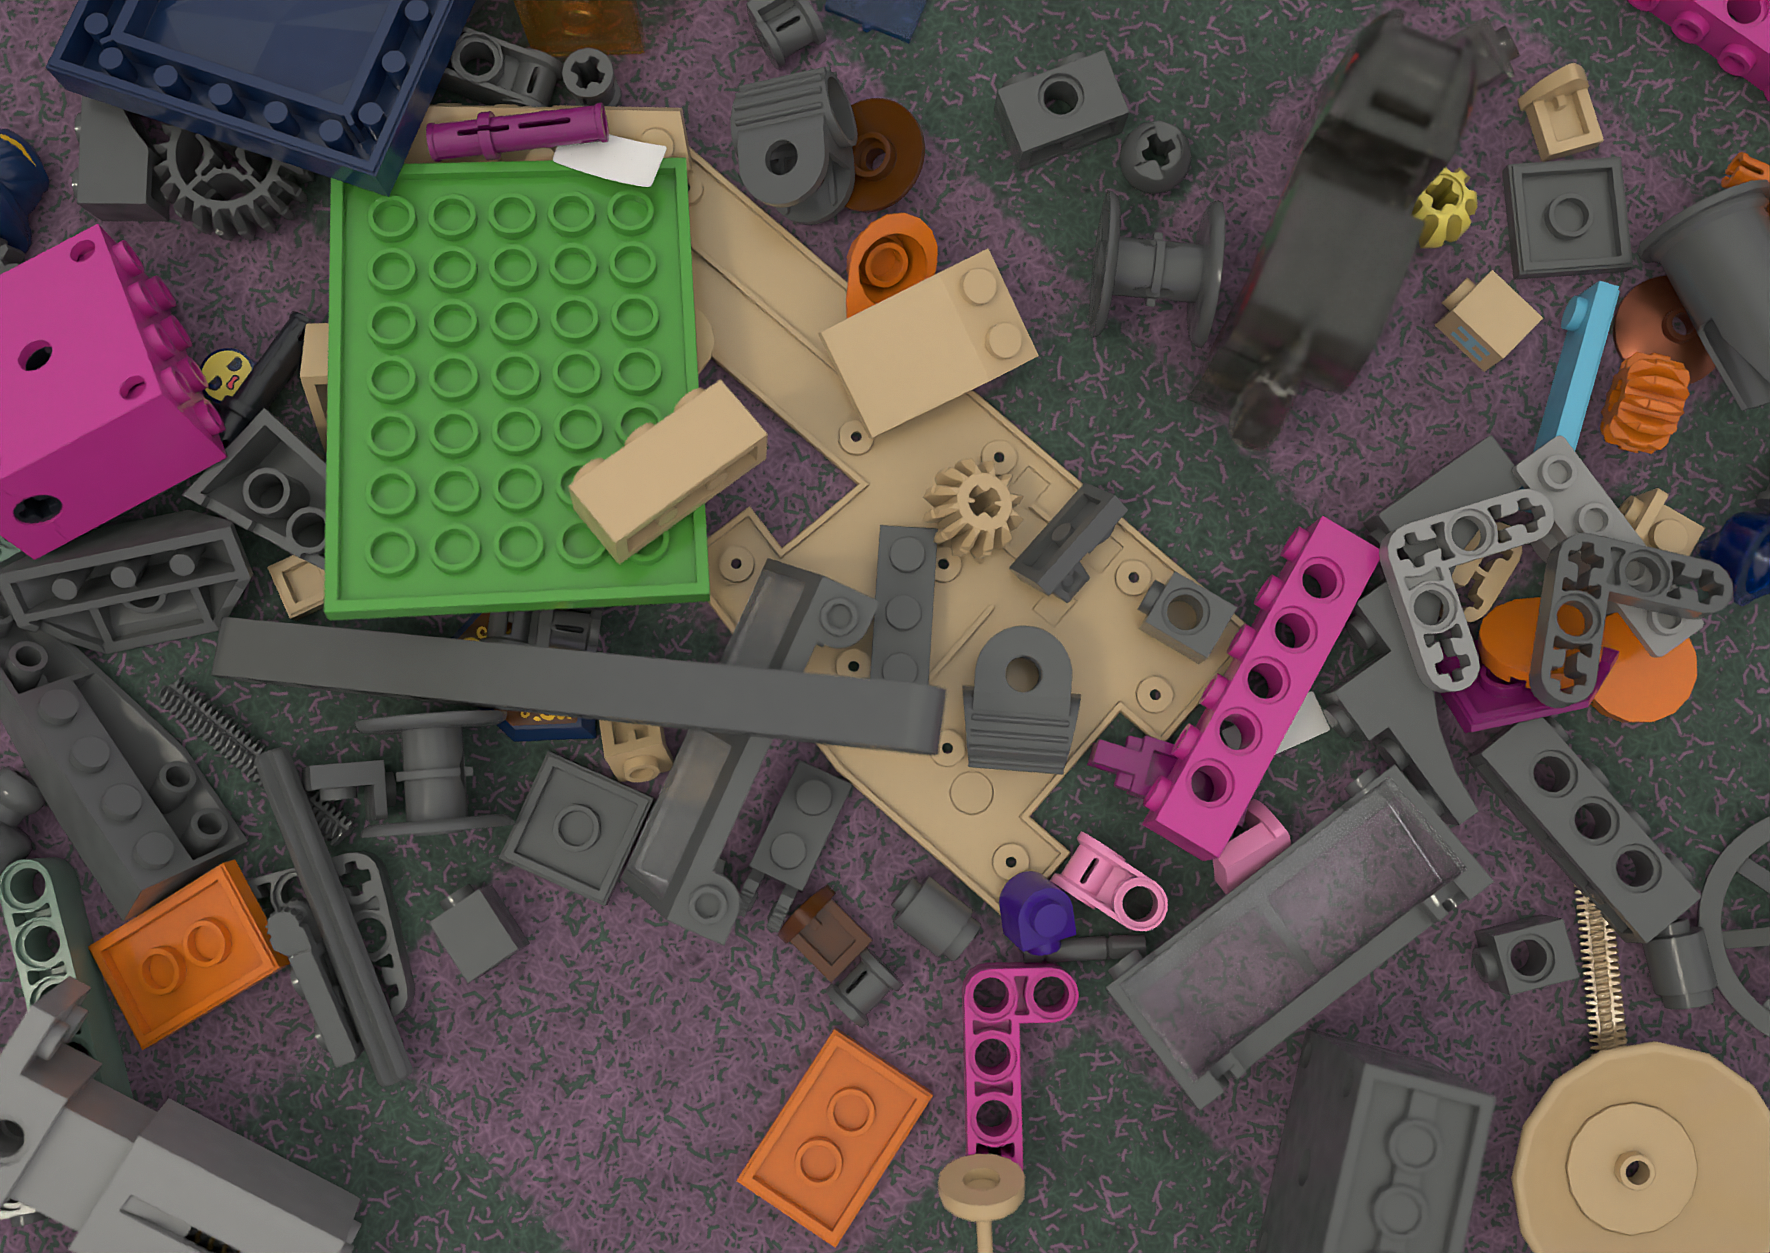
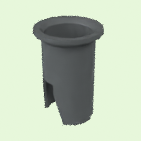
(1722, 276)

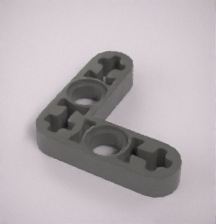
(1606, 583)
(374, 903)

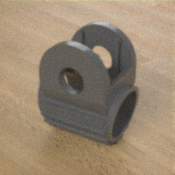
(791, 139)
(1021, 728)

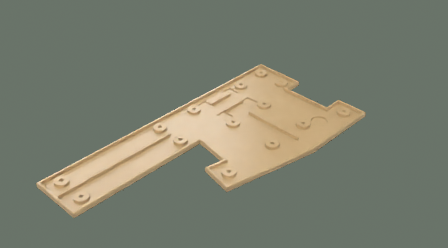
(765, 313)

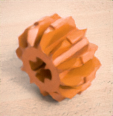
(1645, 402)

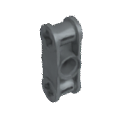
(511, 76)

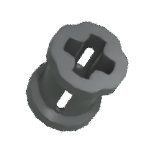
(582, 69)
(864, 987)

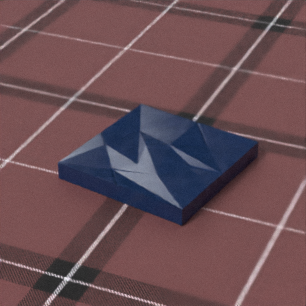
(287, 79)

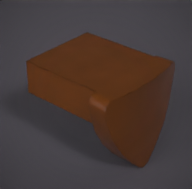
(825, 933)

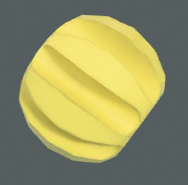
(1450, 209)

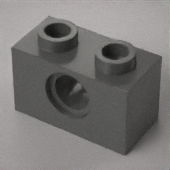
(1041, 135)

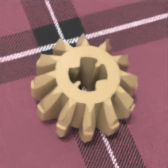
(978, 486)

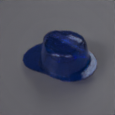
(1743, 552)

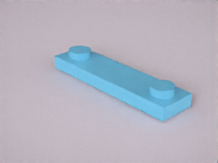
(1587, 327)

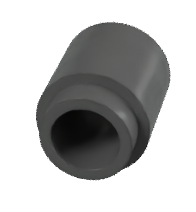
(935, 917)
(1681, 966)

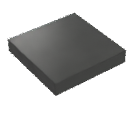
(1567, 218)
(577, 828)

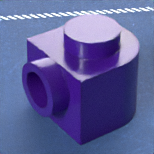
(1036, 913)

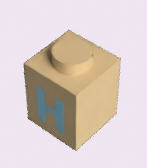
(1486, 319)

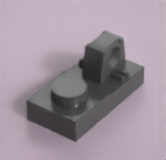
(1054, 556)

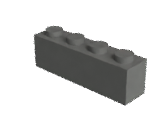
(271, 487)

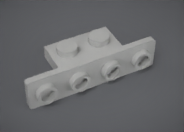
(1585, 507)

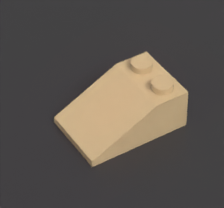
(928, 344)

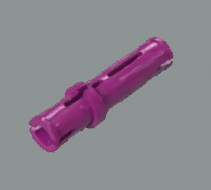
(516, 132)

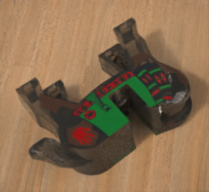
(1340, 227)

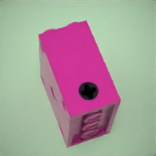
(93, 392)

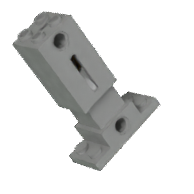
(140, 1174)

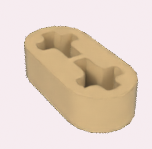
(1488, 580)

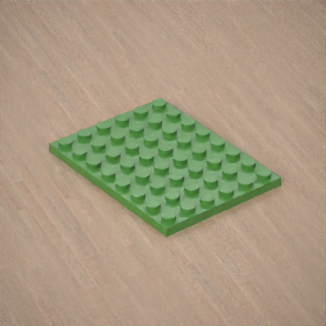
(478, 359)

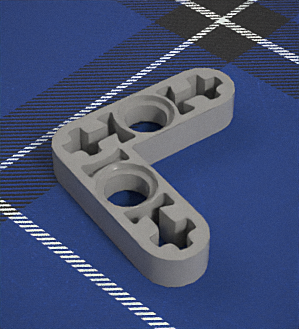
(1435, 577)

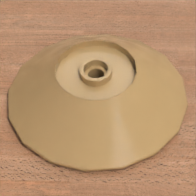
(1697, 1147)

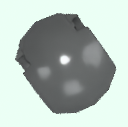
(1162, 139)

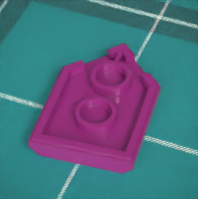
(1497, 703)

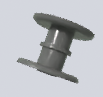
(1158, 269)
(433, 772)

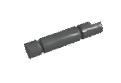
(1092, 949)

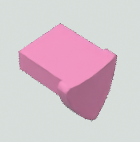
(1252, 848)

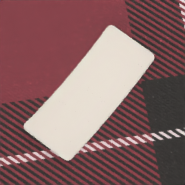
(614, 160)

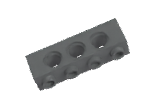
(1661, 880)

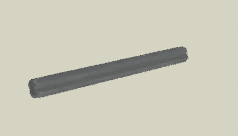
(333, 916)

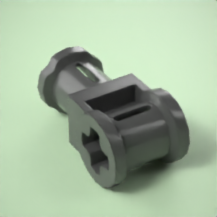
(784, 27)
(540, 628)

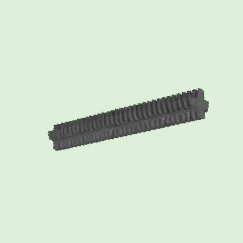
(241, 751)

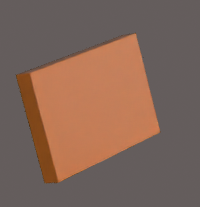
(188, 954)
(835, 1137)

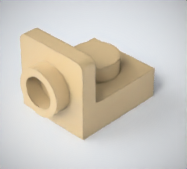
(1659, 524)
(635, 750)

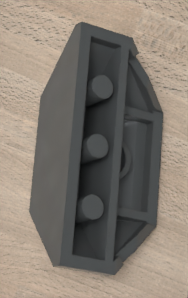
(132, 583)

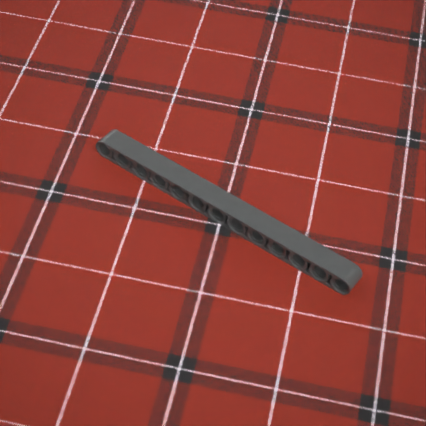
(587, 685)

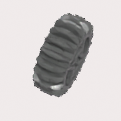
(200, 188)

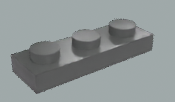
(906, 604)

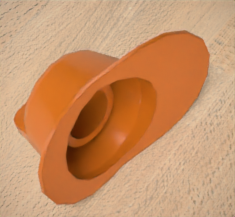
(888, 259)

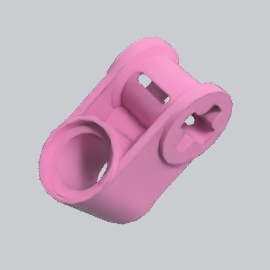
(1108, 883)

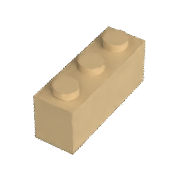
(668, 470)

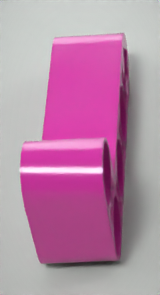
(1002, 1023)

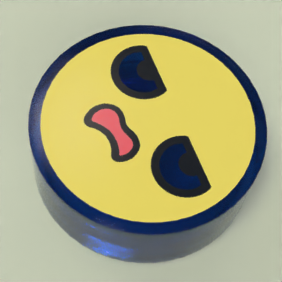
(225, 372)

